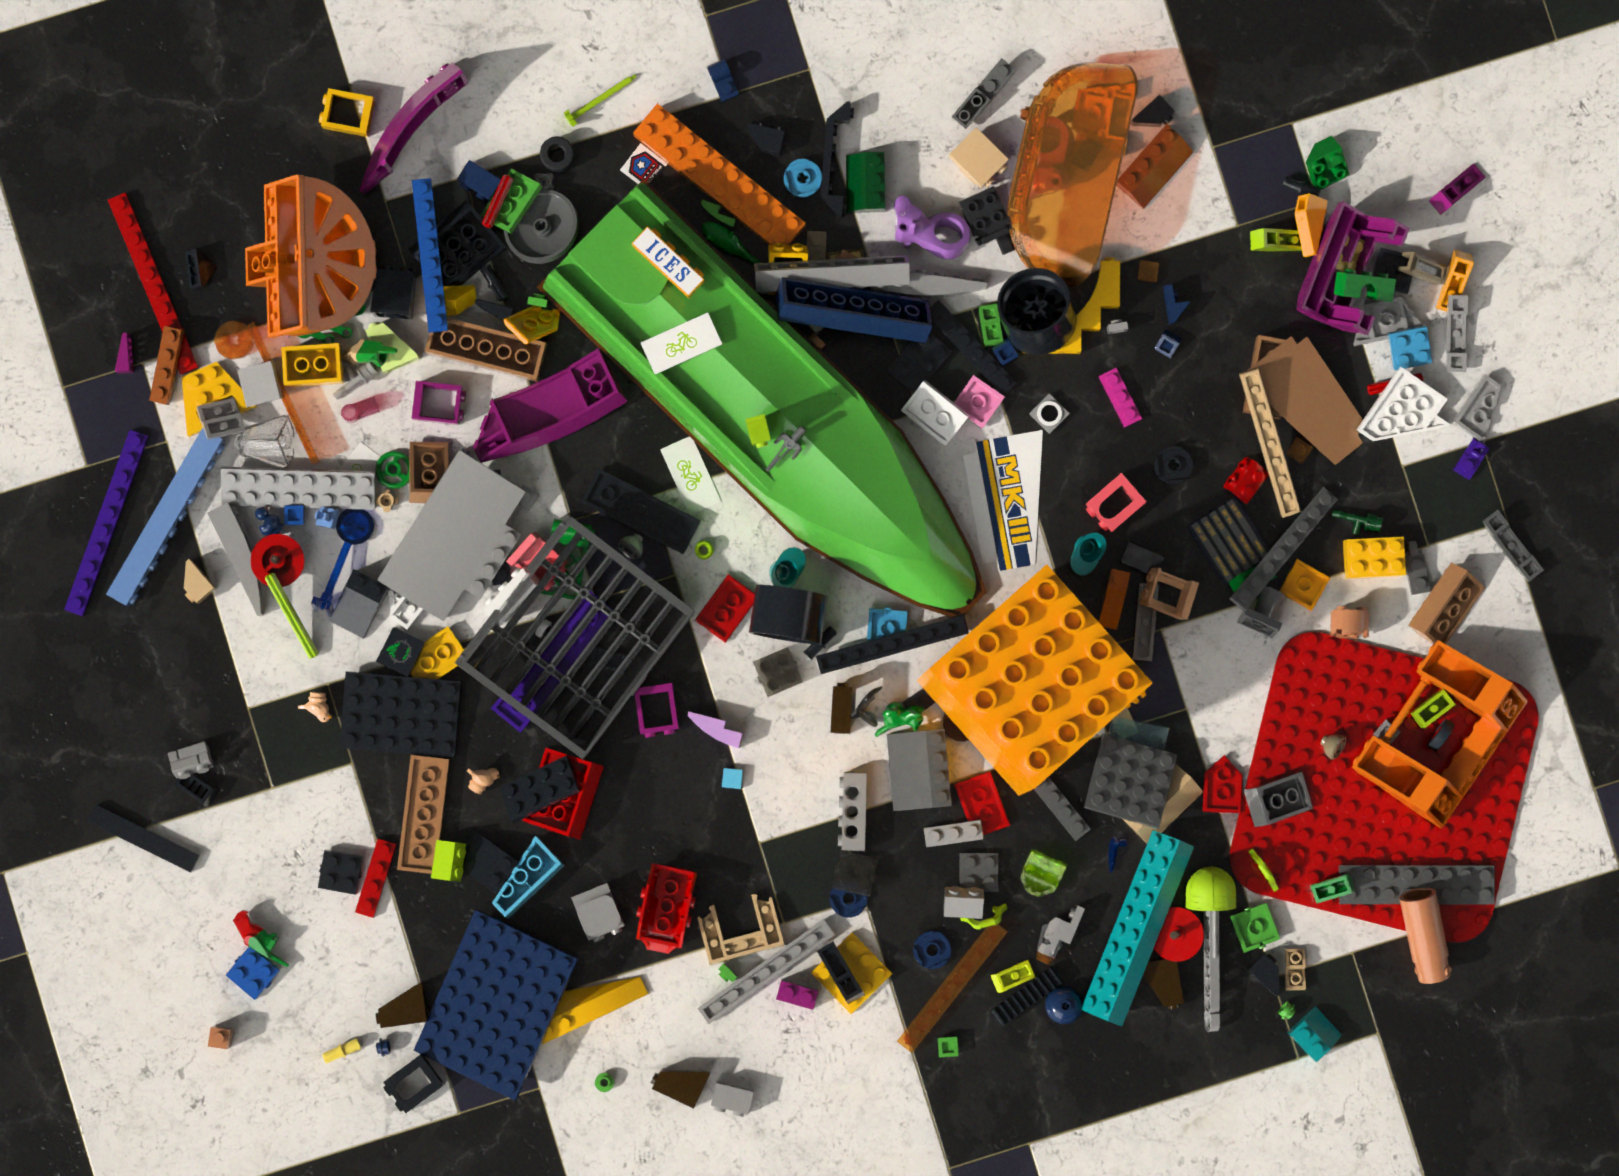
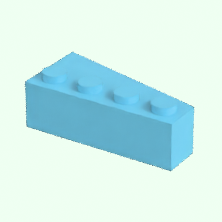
(530, 875)

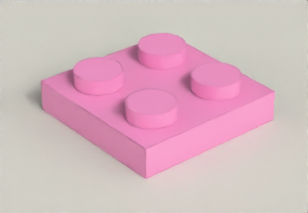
(979, 401)

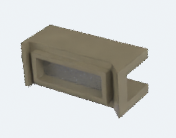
(1425, 269)

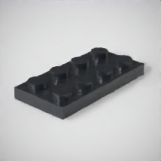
(539, 789)

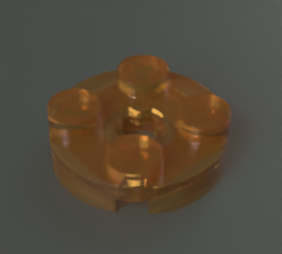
(233, 351)

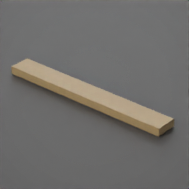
(1270, 442)

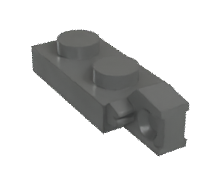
(1416, 570)

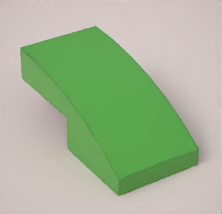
(714, 210)
(990, 325)

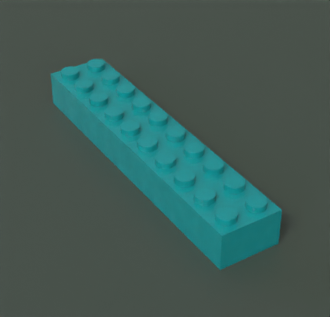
(1137, 928)

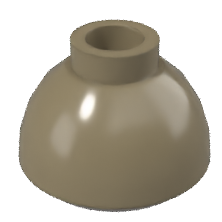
(1333, 745)

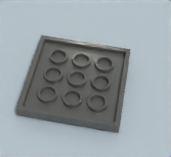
(1130, 781)

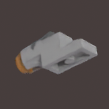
(1056, 932)

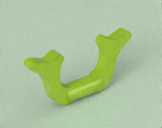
(1265, 870)
(976, 924)

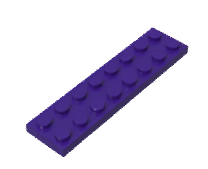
(512, 715)

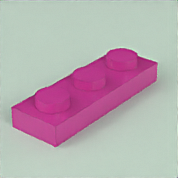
(1120, 397)

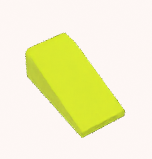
(1013, 976)

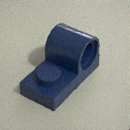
(722, 80)

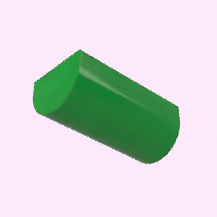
(1332, 888)

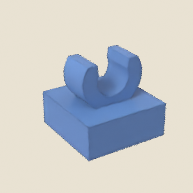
(327, 517)

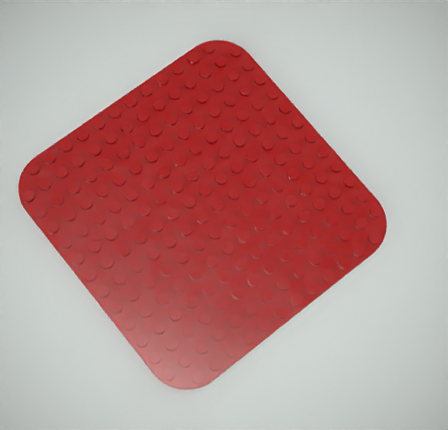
(1349, 690)

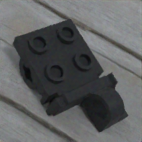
(987, 219)

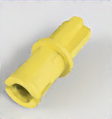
(341, 1050)

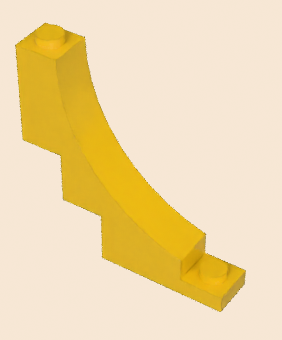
(1105, 296)

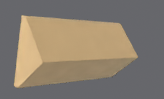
(1181, 794)

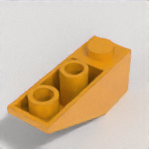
(1309, 219)

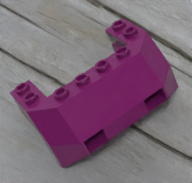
(1317, 291)

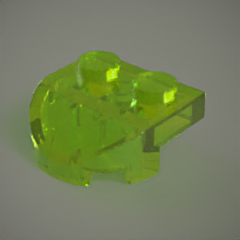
(1041, 874)

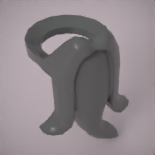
(860, 710)

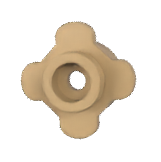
(381, 500)

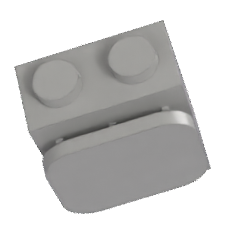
(598, 912)

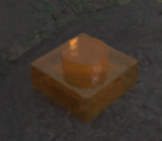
(1299, 450)

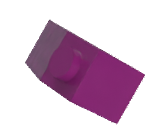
(1457, 189)

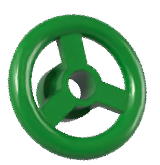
(381, 474)

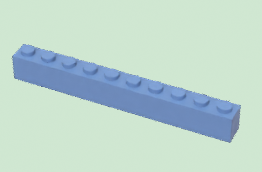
(165, 518)

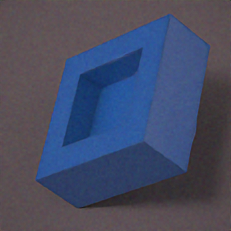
(294, 515)

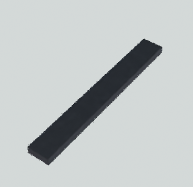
(892, 644)

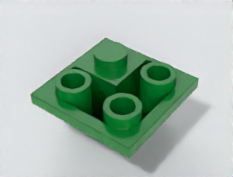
(1326, 163)

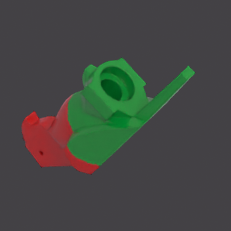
(257, 937)

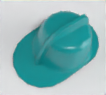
(1087, 553)
(787, 567)

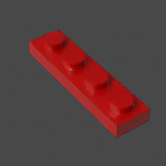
(375, 878)

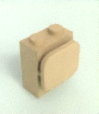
(979, 159)

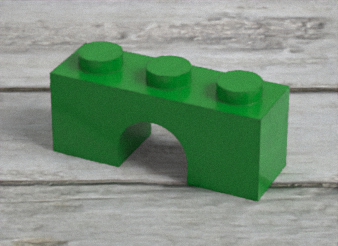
(1378, 287)

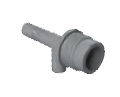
(365, 372)

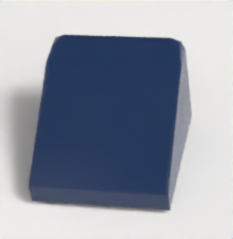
(1168, 343)

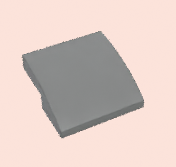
(220, 418)

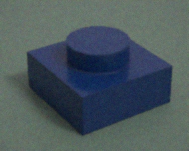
(1005, 352)

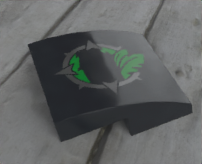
(401, 652)

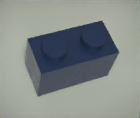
(478, 180)

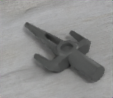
(790, 442)

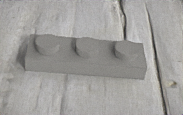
(953, 833)

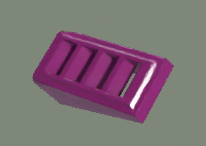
(125, 358)

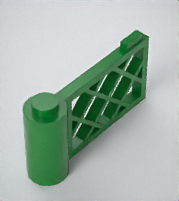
(565, 539)

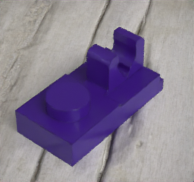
(1471, 458)

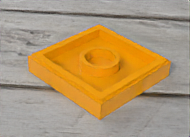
(1304, 584)

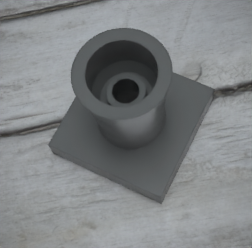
(1262, 616)

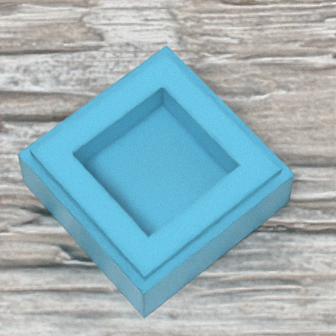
(732, 778)

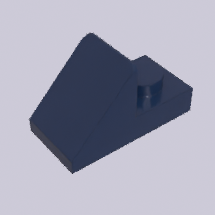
(1173, 309)

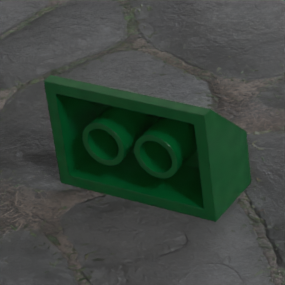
(865, 182)

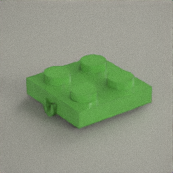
(1254, 927)

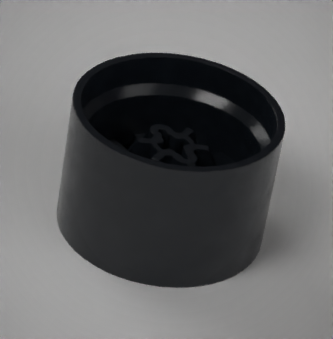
(1046, 335)
(788, 614)

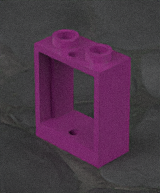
(419, 397)
(669, 729)

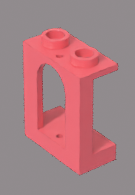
(1112, 523)

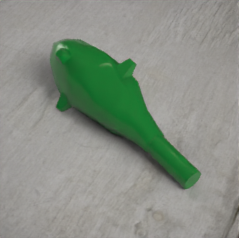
(727, 241)

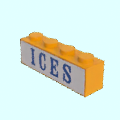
(668, 262)

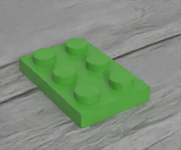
(517, 202)

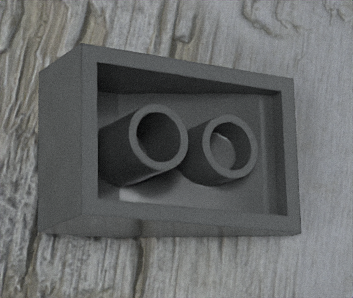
(1278, 799)

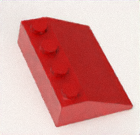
(570, 814)

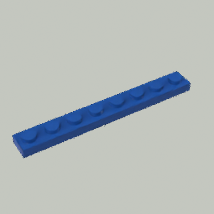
(429, 255)

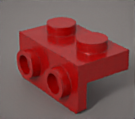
(1246, 479)

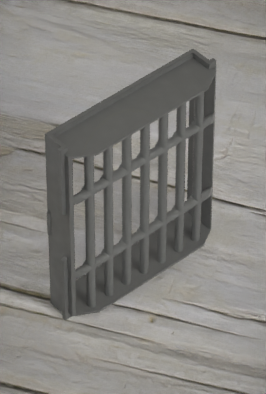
(598, 604)

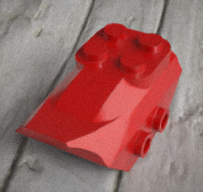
(666, 907)

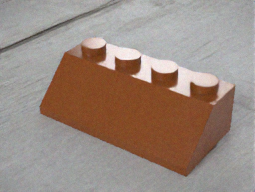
(1154, 166)

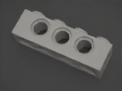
(857, 842)

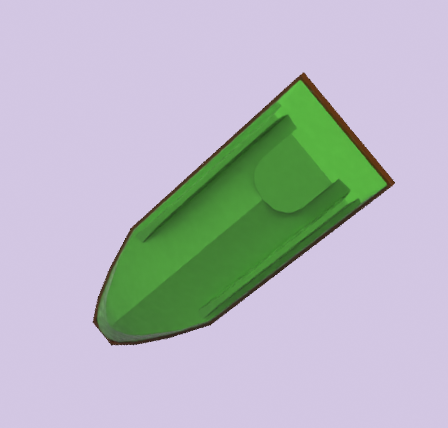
(858, 480)

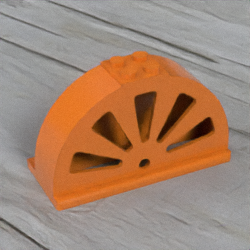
(313, 257)

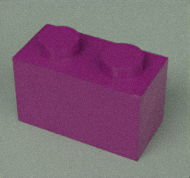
(797, 994)

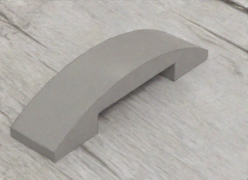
(1456, 333)

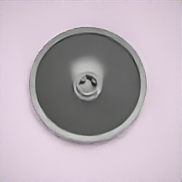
(545, 229)

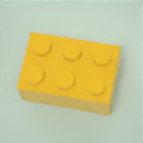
(312, 365)
(1374, 557)

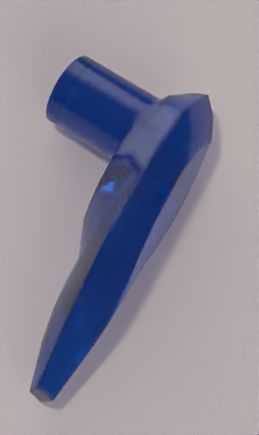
(1112, 852)

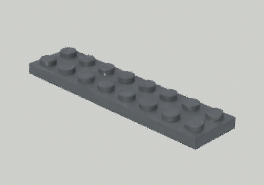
(1452, 883)

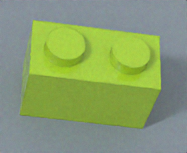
(1432, 708)
(448, 860)

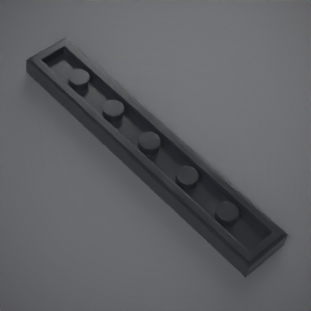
(143, 838)

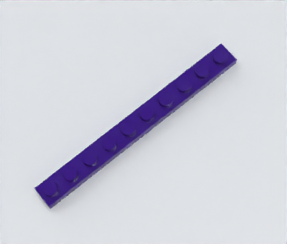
(106, 523)

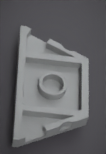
(1388, 318)

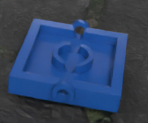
(252, 972)

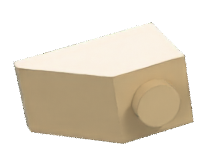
(196, 583)

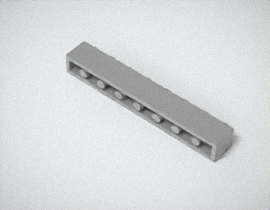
(838, 272)

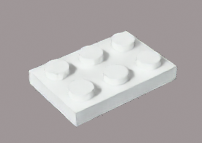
(935, 412)

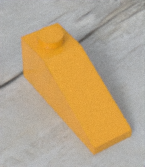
(1459, 271)

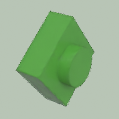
(538, 300)
(726, 973)
(948, 1046)

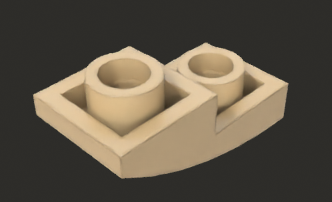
(1295, 969)

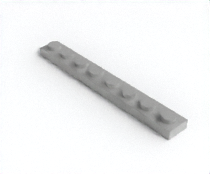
(766, 971)

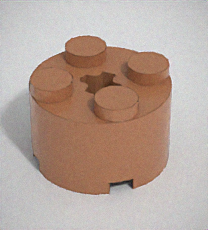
(1349, 623)

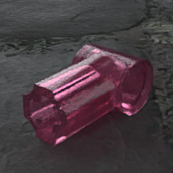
(362, 409)

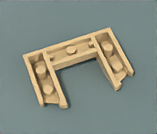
(723, 950)

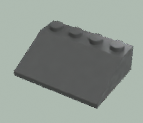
(919, 770)

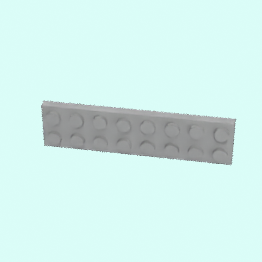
(298, 487)

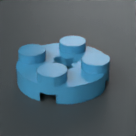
(798, 188)

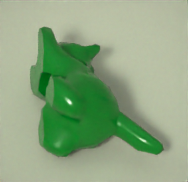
(897, 716)

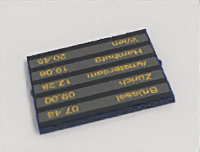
(1229, 540)

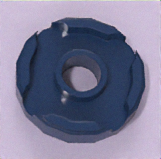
(847, 910)
(920, 949)

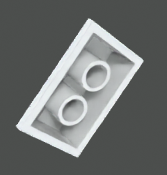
(505, 591)

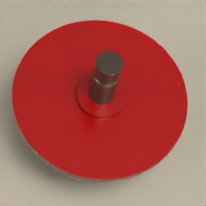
(1180, 935)

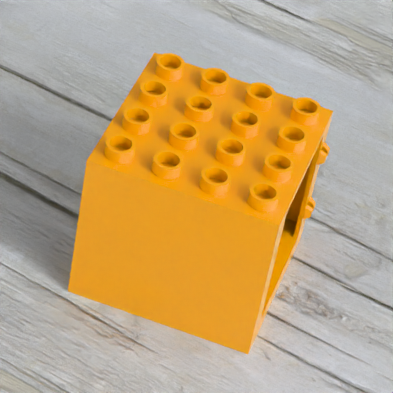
(1034, 681)

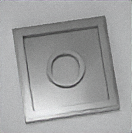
(260, 384)

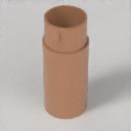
(1425, 935)

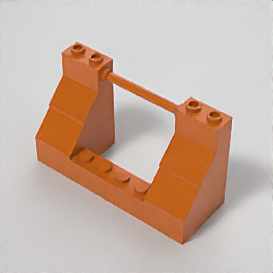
(1479, 690)

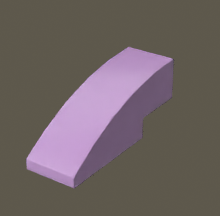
(715, 728)

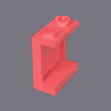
(526, 553)

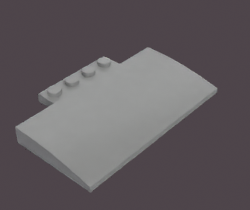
(455, 538)

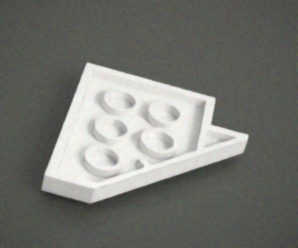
(1403, 409)

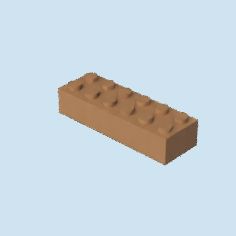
(488, 349)

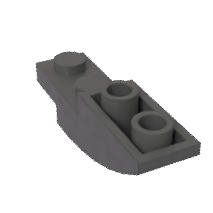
(984, 93)

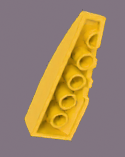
(592, 1002)

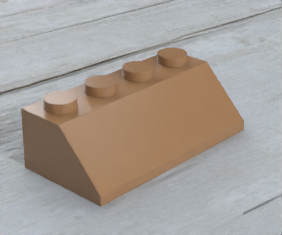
(1447, 605)

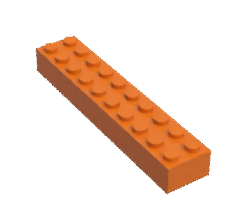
(718, 178)

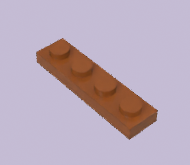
(166, 365)

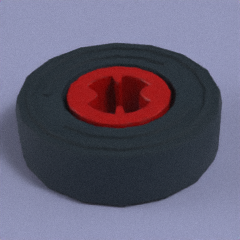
(1440, 735)

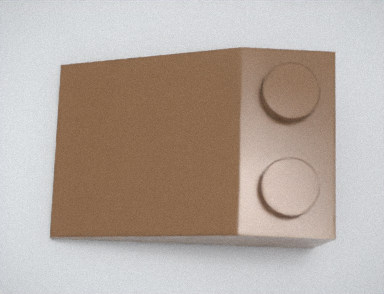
(426, 467)

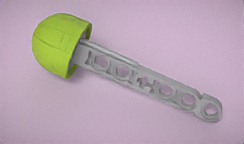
(1211, 891)

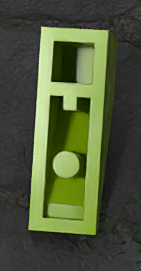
(1275, 240)
(758, 431)

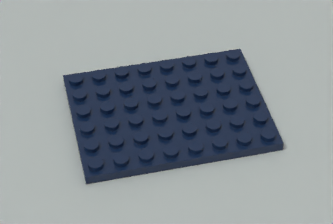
(496, 1004)

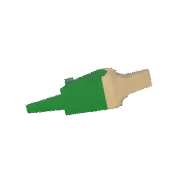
(367, 352)

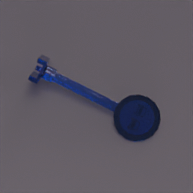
(353, 528)

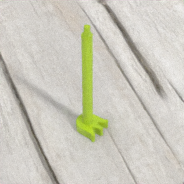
(570, 118)

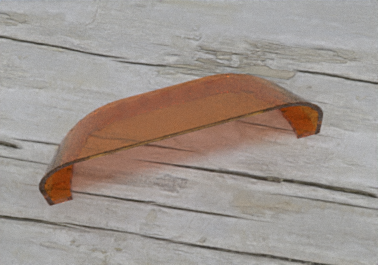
(1071, 167)

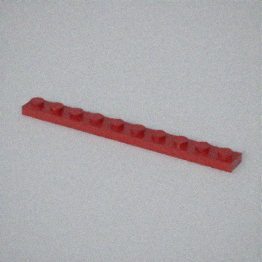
(150, 275)

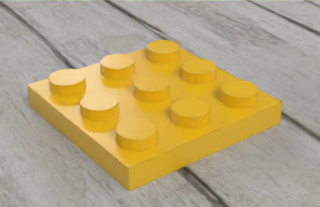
(864, 966)

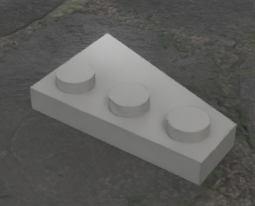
(1477, 410)

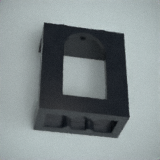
(391, 1082)

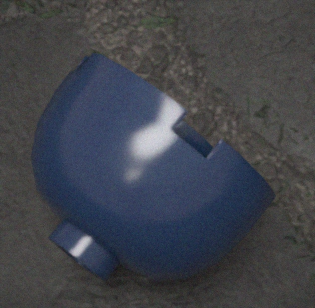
(1054, 1002)

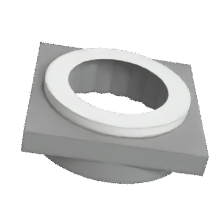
(1049, 426)

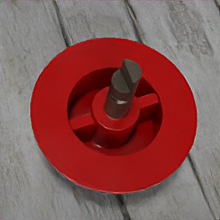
(277, 555)

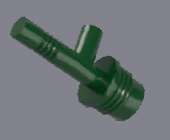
(1372, 521)

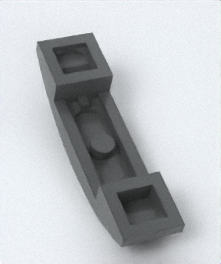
(1512, 546)

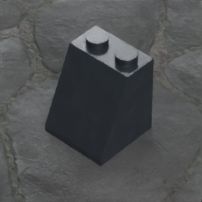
(394, 293)

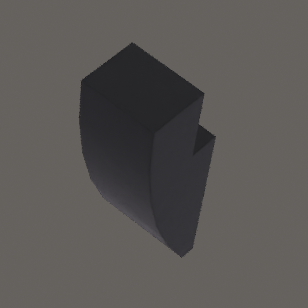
(840, 972)

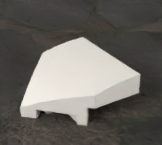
(403, 610)

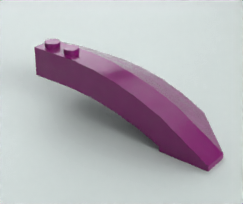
(408, 119)
(549, 409)

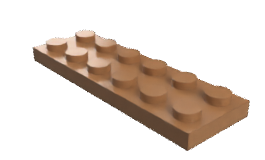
(423, 813)

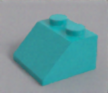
(1315, 1034)

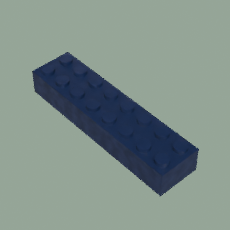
(853, 310)

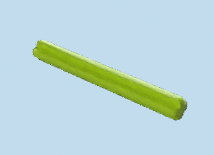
(291, 615)

